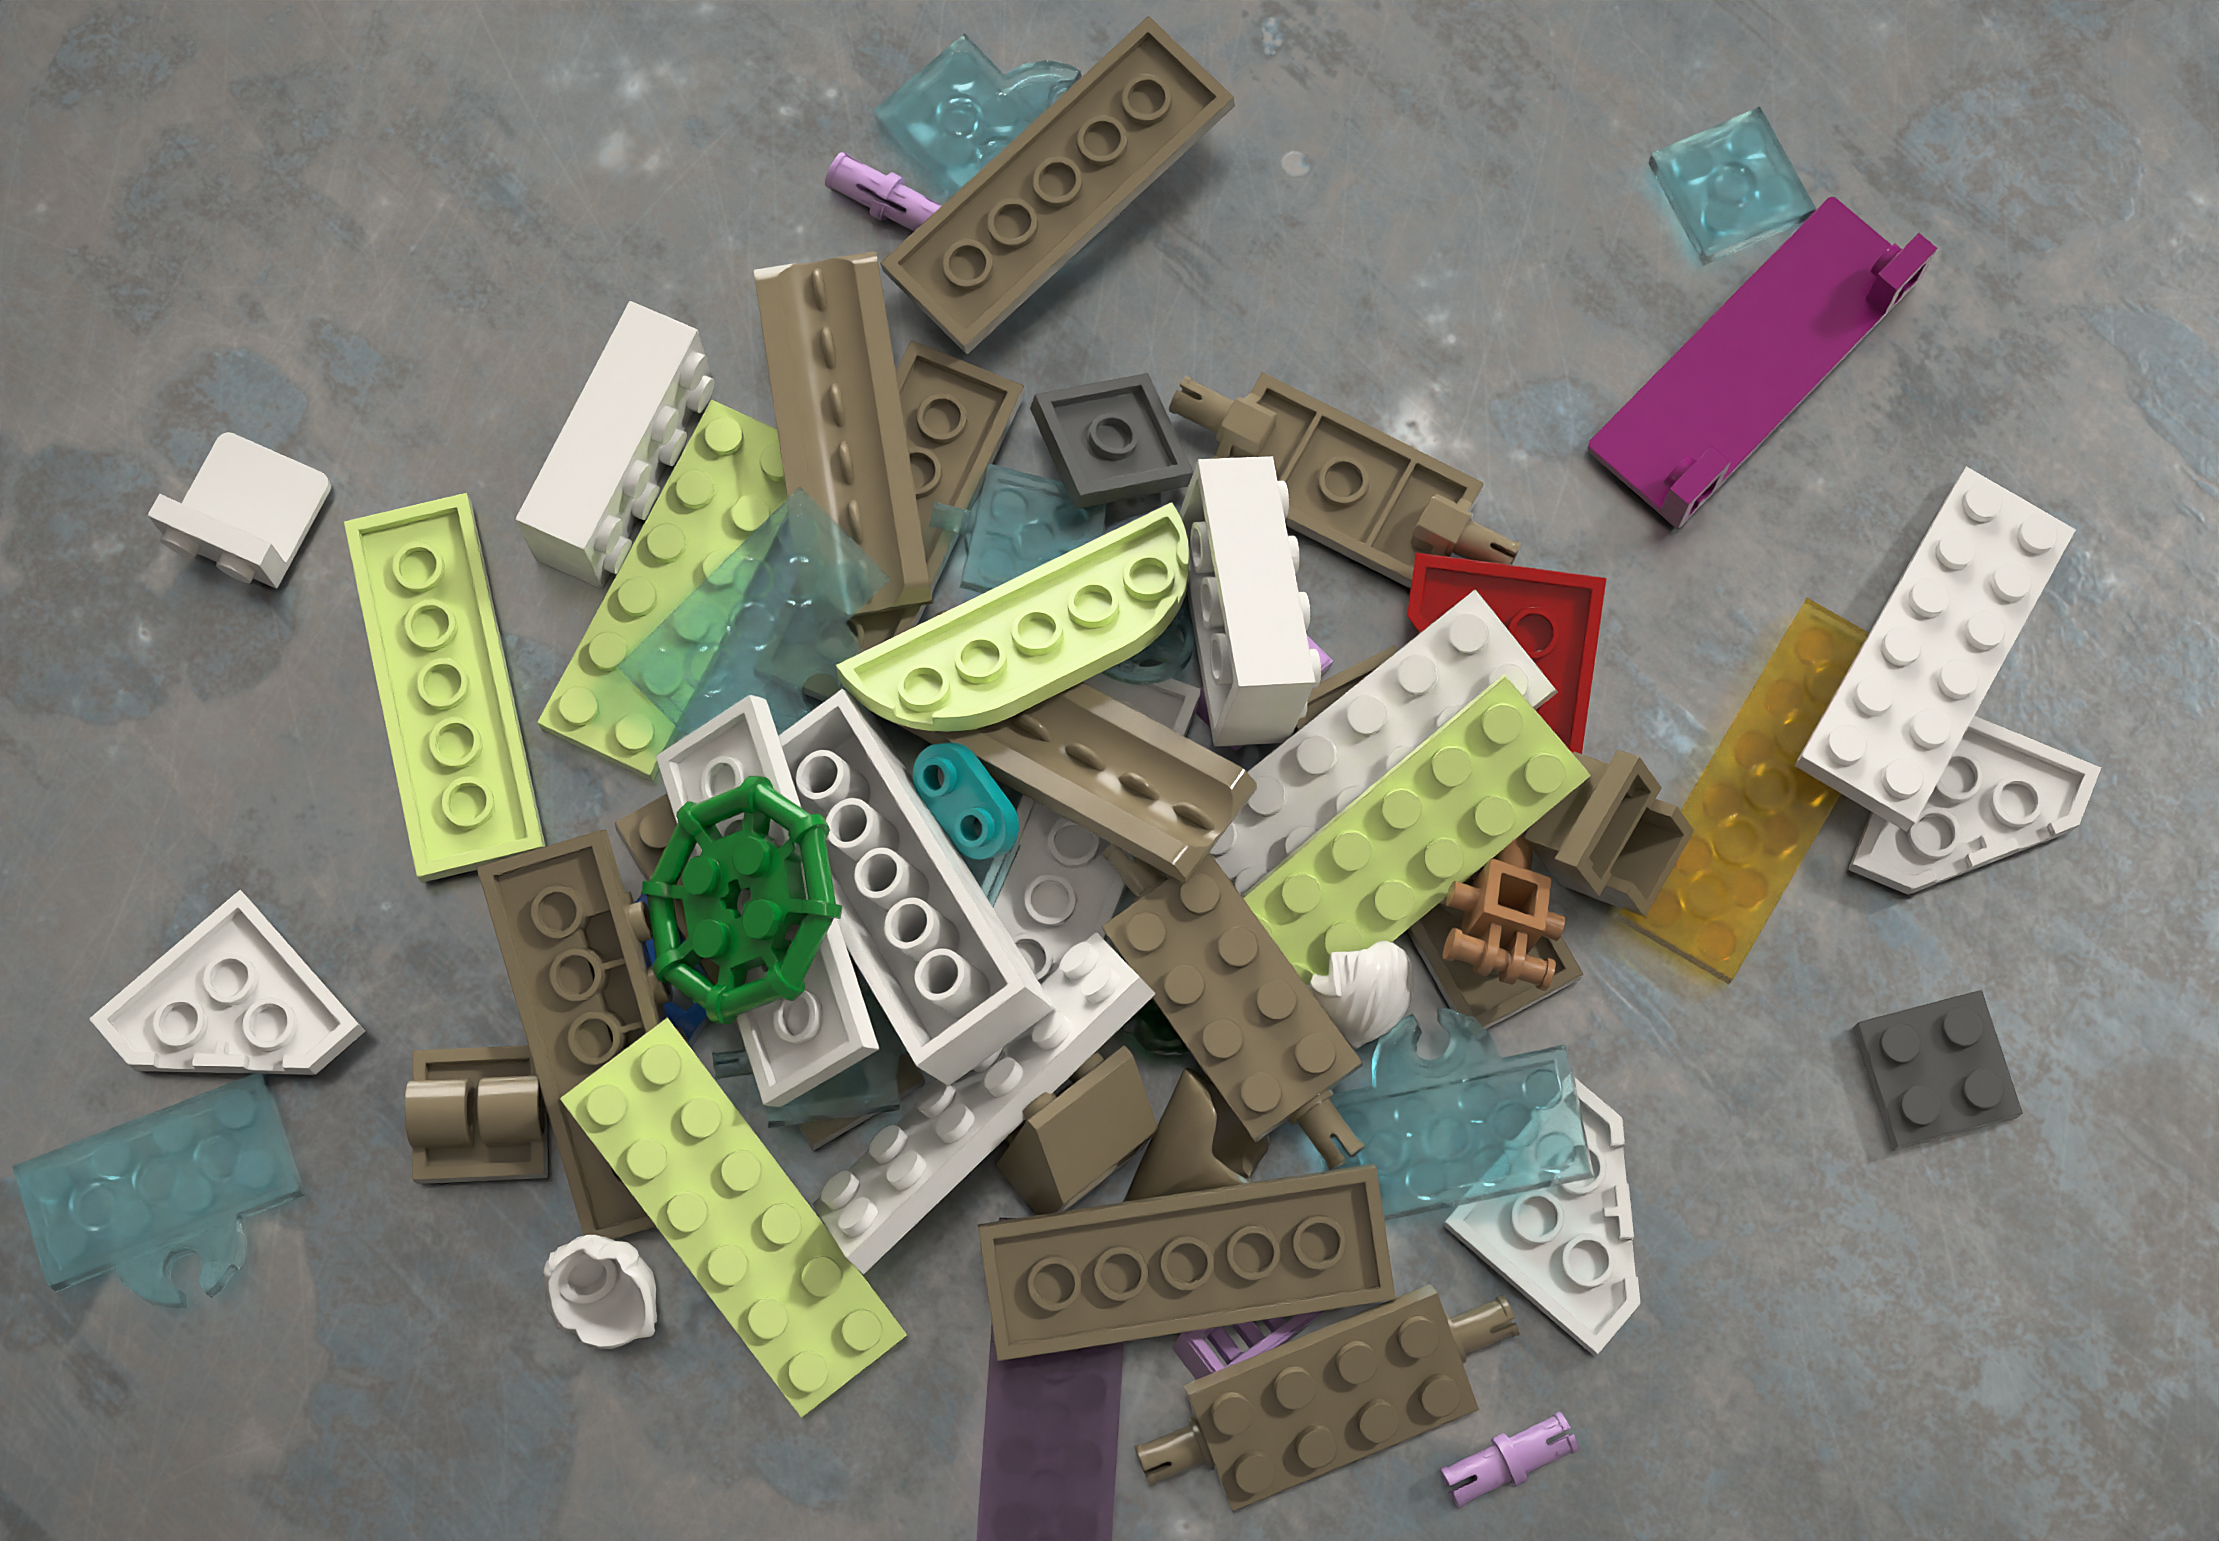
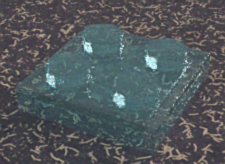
(1731, 185)

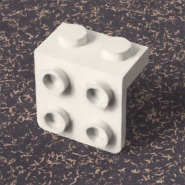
(244, 510)

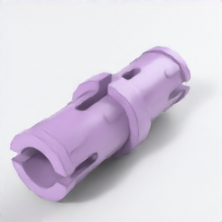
(881, 193)
(1509, 1459)

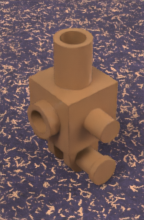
(1505, 919)

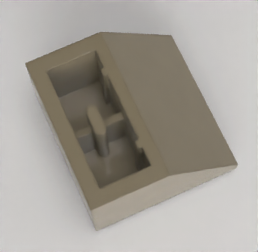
(1079, 1134)

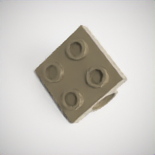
(476, 1115)

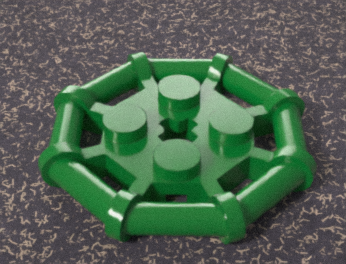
(711, 896)

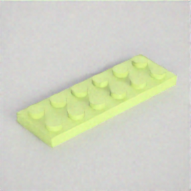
(709, 506)
(444, 687)
(1417, 831)
(733, 1217)

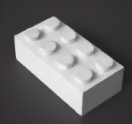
(617, 446)
(1247, 602)

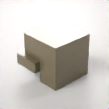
(1612, 834)

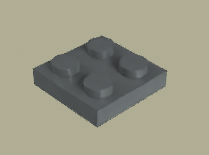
(1111, 440)
(1937, 1070)

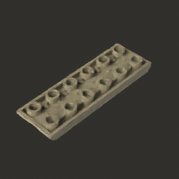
(844, 412)
(1114, 775)

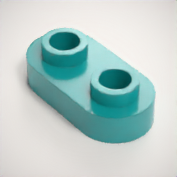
(964, 796)

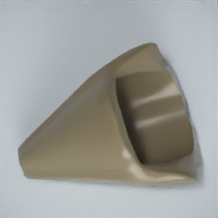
(1196, 1144)

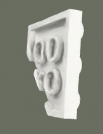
(1988, 804)
(228, 1004)
(1567, 1241)

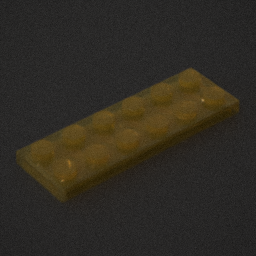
(1752, 804)

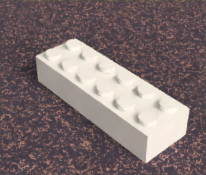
(909, 898)

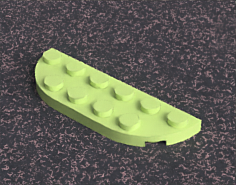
(1030, 632)

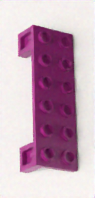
(1757, 359)

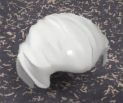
(1366, 991)
(600, 1292)

